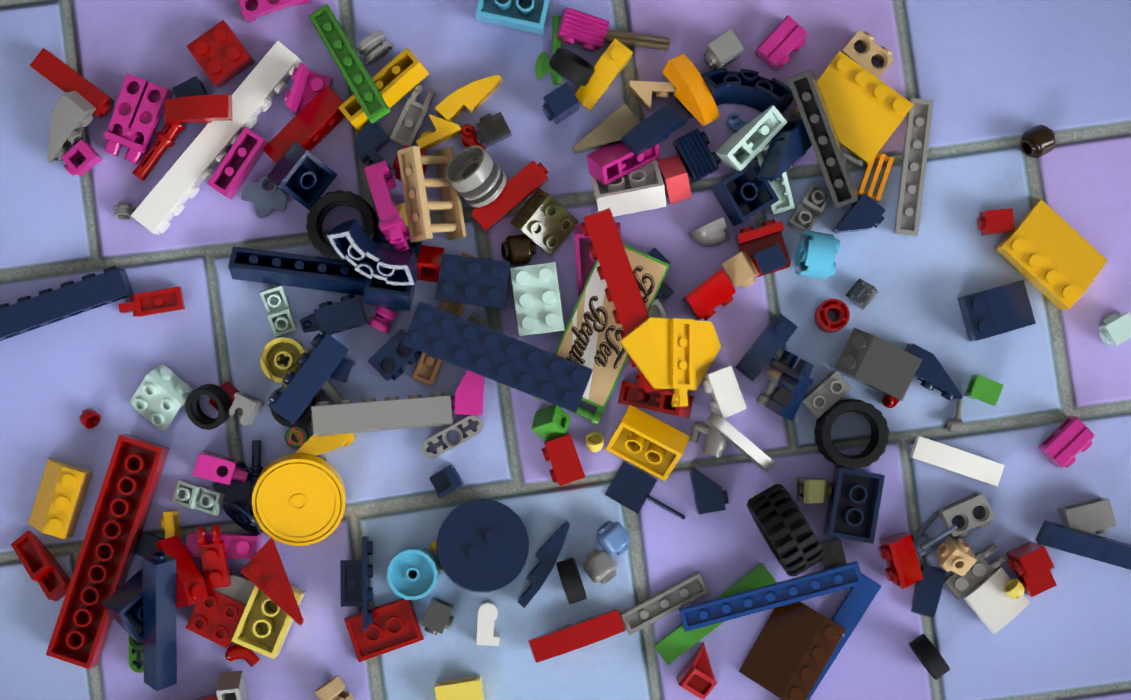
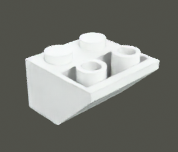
(724, 392)

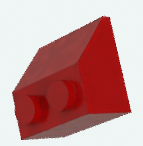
(709, 295)

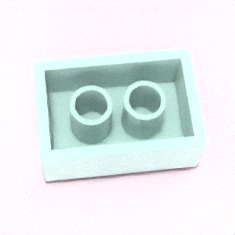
(537, 299)

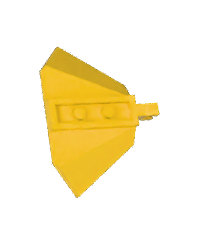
(673, 353)

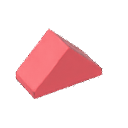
(674, 178)

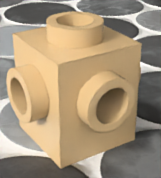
(956, 556)

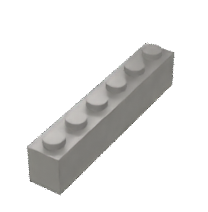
(381, 415)

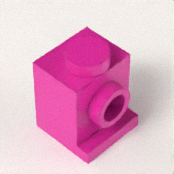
(73, 157)

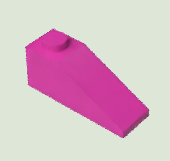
(617, 161)
(469, 395)

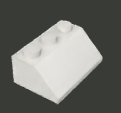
(632, 193)

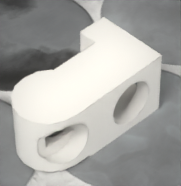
(487, 615)

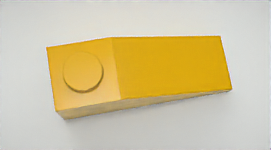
(605, 73)
(322, 444)

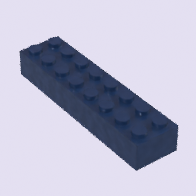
(497, 356)

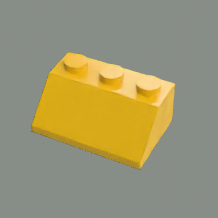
(647, 443)
(59, 499)

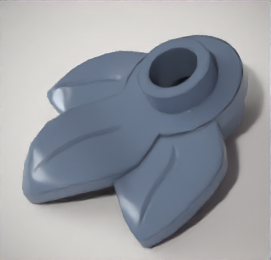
(264, 199)

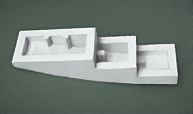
(957, 460)

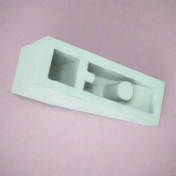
(751, 139)

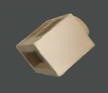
(871, 50)

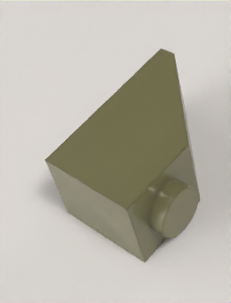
(813, 490)

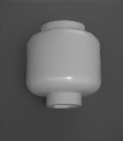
(600, 566)

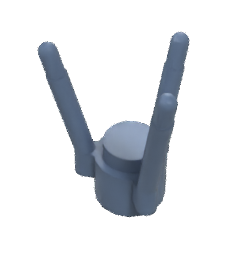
(924, 544)

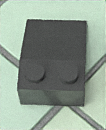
(877, 364)

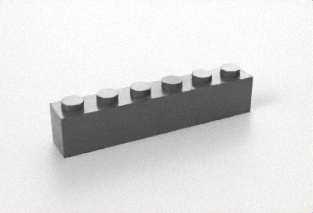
(823, 138)

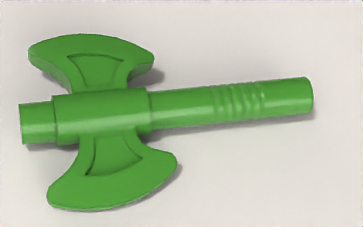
(542, 64)

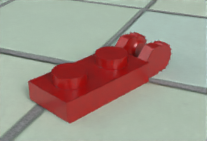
(213, 558)

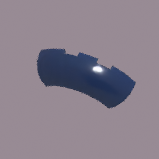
(747, 89)
(370, 257)

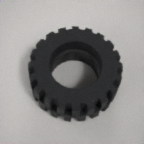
(785, 530)

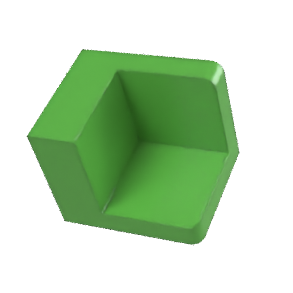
(983, 389)
(550, 422)

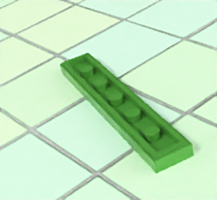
(349, 63)
(680, 641)

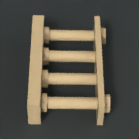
(416, 198)

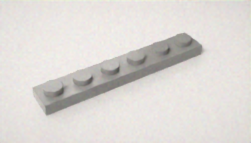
(913, 167)

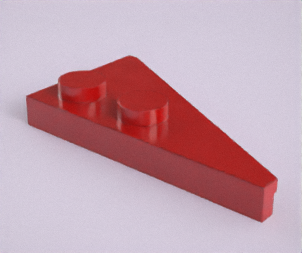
(268, 574)

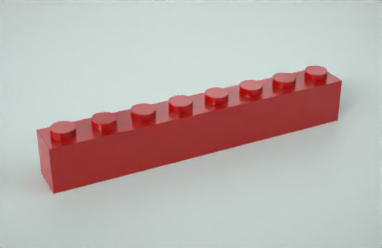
(618, 275)

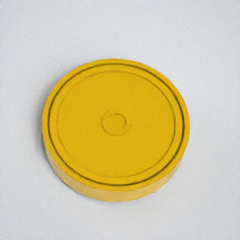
(299, 499)

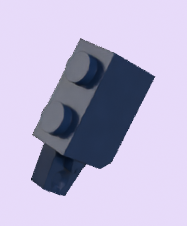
(336, 317)

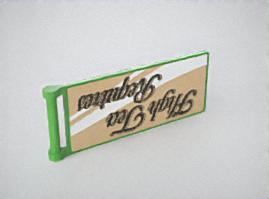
(593, 333)

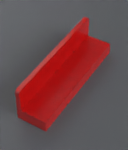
(309, 125)

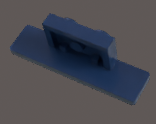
(355, 582)

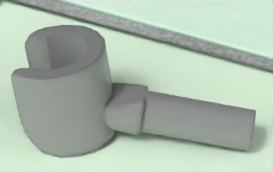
(956, 424)

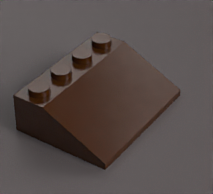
(792, 651)

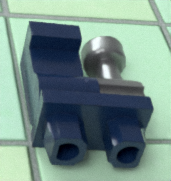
(790, 382)

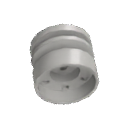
(476, 176)

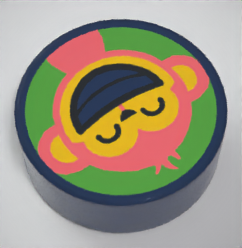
(296, 436)

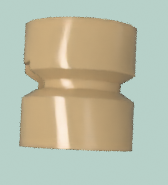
(333, 690)

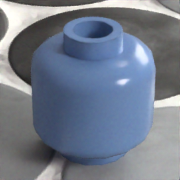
(613, 538)

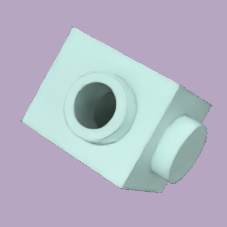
(1116, 329)

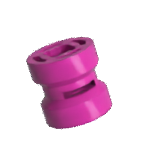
(382, 319)

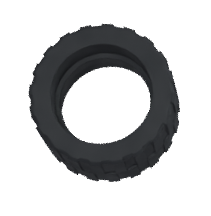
(325, 205)
(876, 446)

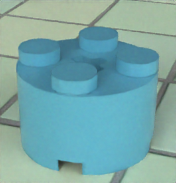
(816, 255)

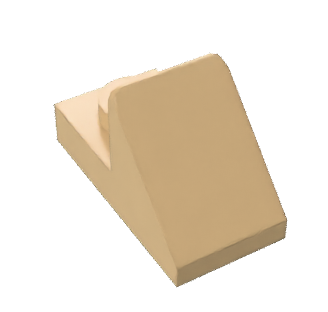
(645, 89)

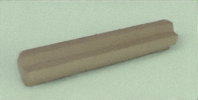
(638, 39)

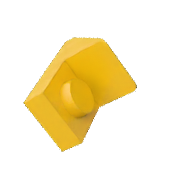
(444, 131)

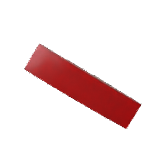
(576, 635)

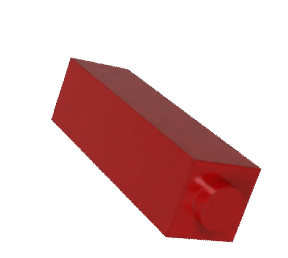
(70, 80)
(513, 194)

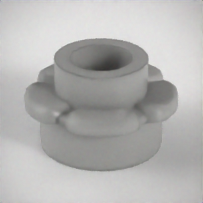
(123, 211)

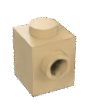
(740, 270)

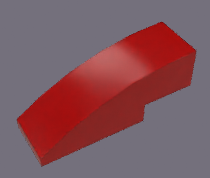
(199, 109)
(41, 566)

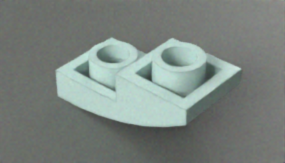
(278, 310)
(198, 497)

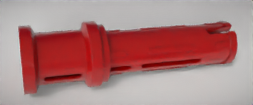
(164, 140)

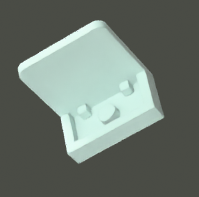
(160, 396)

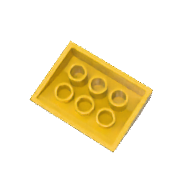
(860, 106)
(1051, 256)

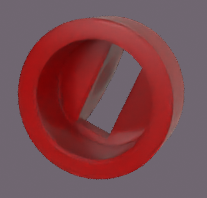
(89, 422)

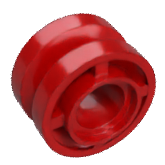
(836, 306)

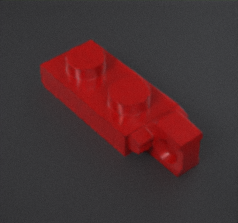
(154, 302)

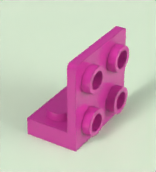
(305, 88)

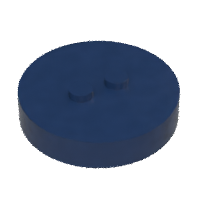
(482, 546)

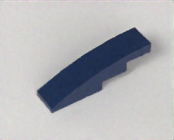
(656, 127)
(547, 555)

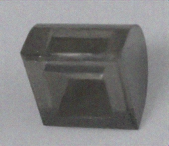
(861, 293)

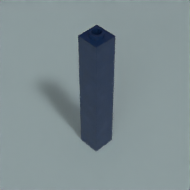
(159, 620)

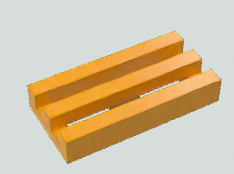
(882, 157)

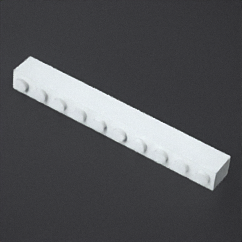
(216, 140)

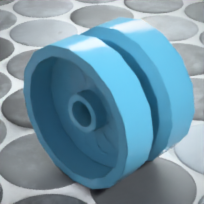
(415, 559)

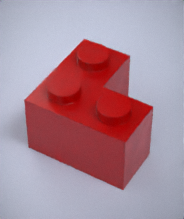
(1032, 567)

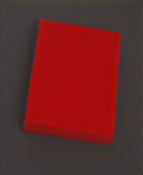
(392, 628)

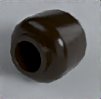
(1038, 141)
(518, 249)

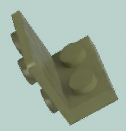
(545, 221)

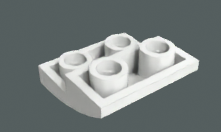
(992, 603)

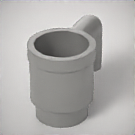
(714, 442)

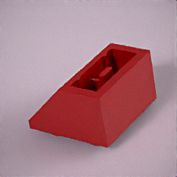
(901, 560)

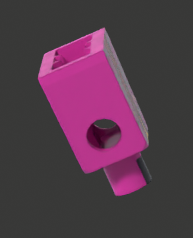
(209, 465)

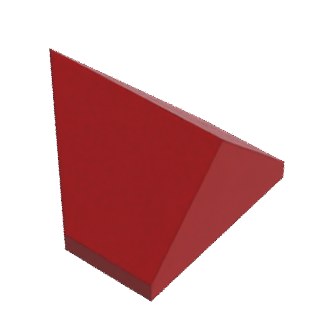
(697, 674)

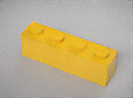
(393, 83)

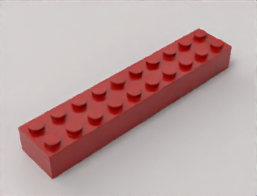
(107, 550)

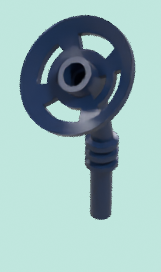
(244, 515)

